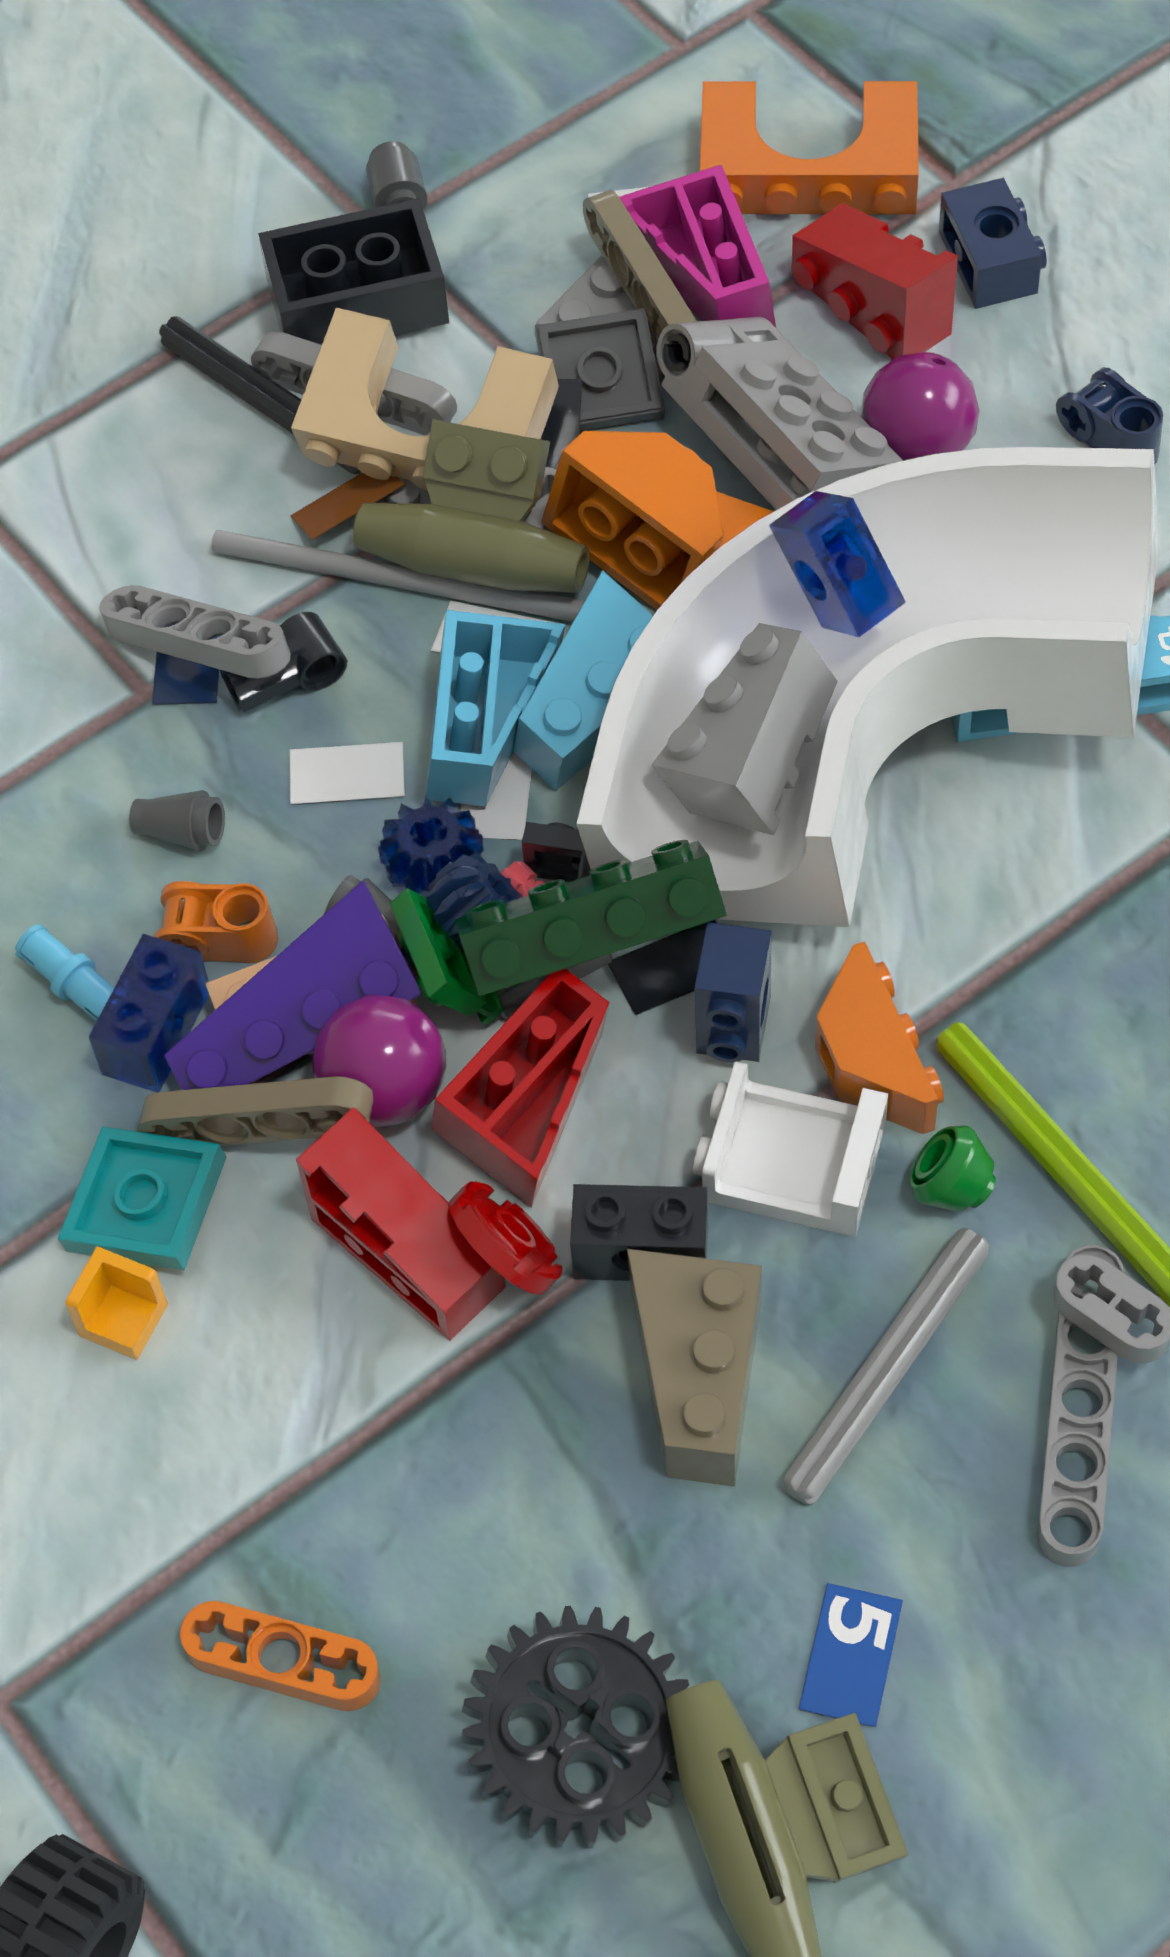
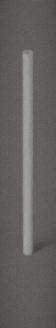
(391, 575)

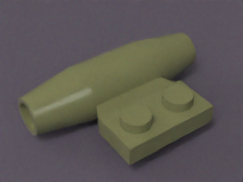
(474, 527)
(778, 1819)

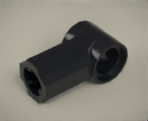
(313, 664)

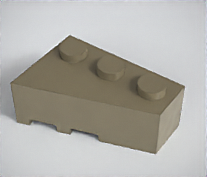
(698, 1353)

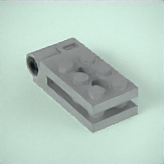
(767, 407)

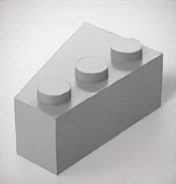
(748, 730)

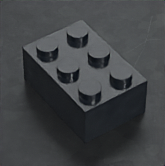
(357, 262)

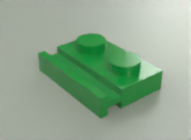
(439, 960)

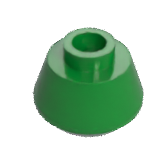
(953, 1170)

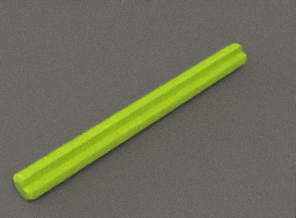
(1058, 1155)

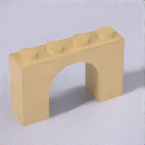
(343, 395)

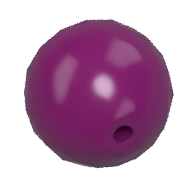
(922, 405)
(387, 1048)

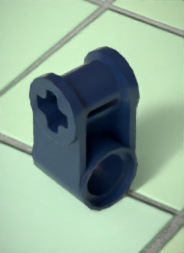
(1111, 414)

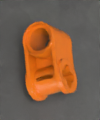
(212, 919)

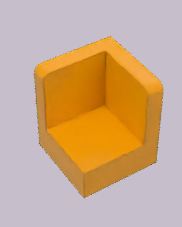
(116, 1302)

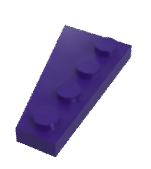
(292, 997)

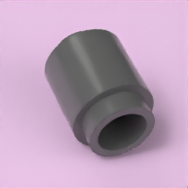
(394, 175)

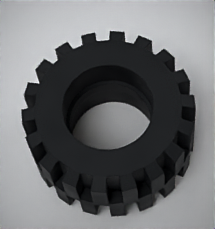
(69, 1904)

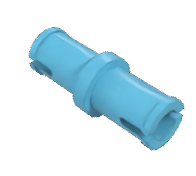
(70, 974)

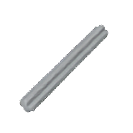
(885, 1367)

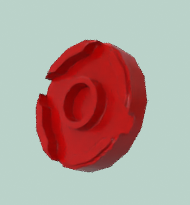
(505, 1238)

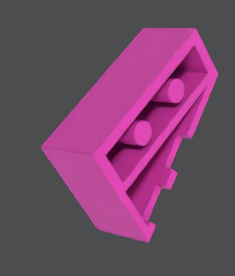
(704, 245)

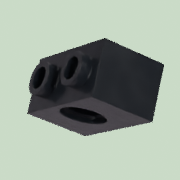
(641, 1218)

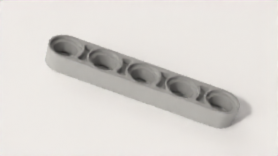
(1075, 1433)

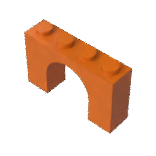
(870, 175)

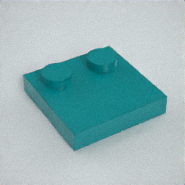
(143, 1197)

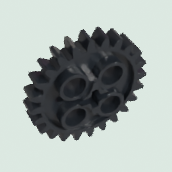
(535, 1775)

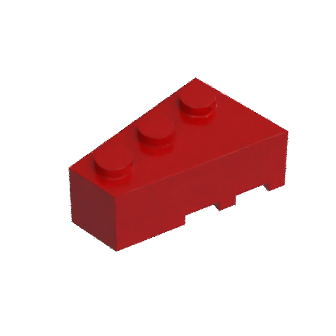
(522, 1084)

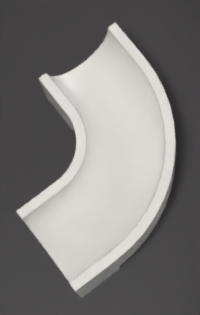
(1019, 596)

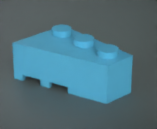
(482, 688)
(567, 708)

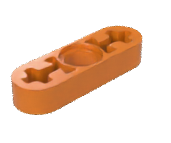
(334, 1653)

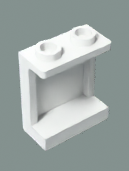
(791, 1153)

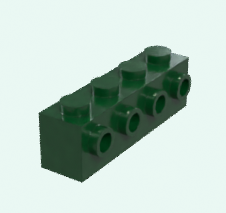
(590, 916)

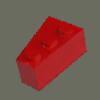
(876, 280)
(395, 1224)

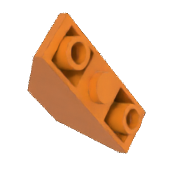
(873, 1046)

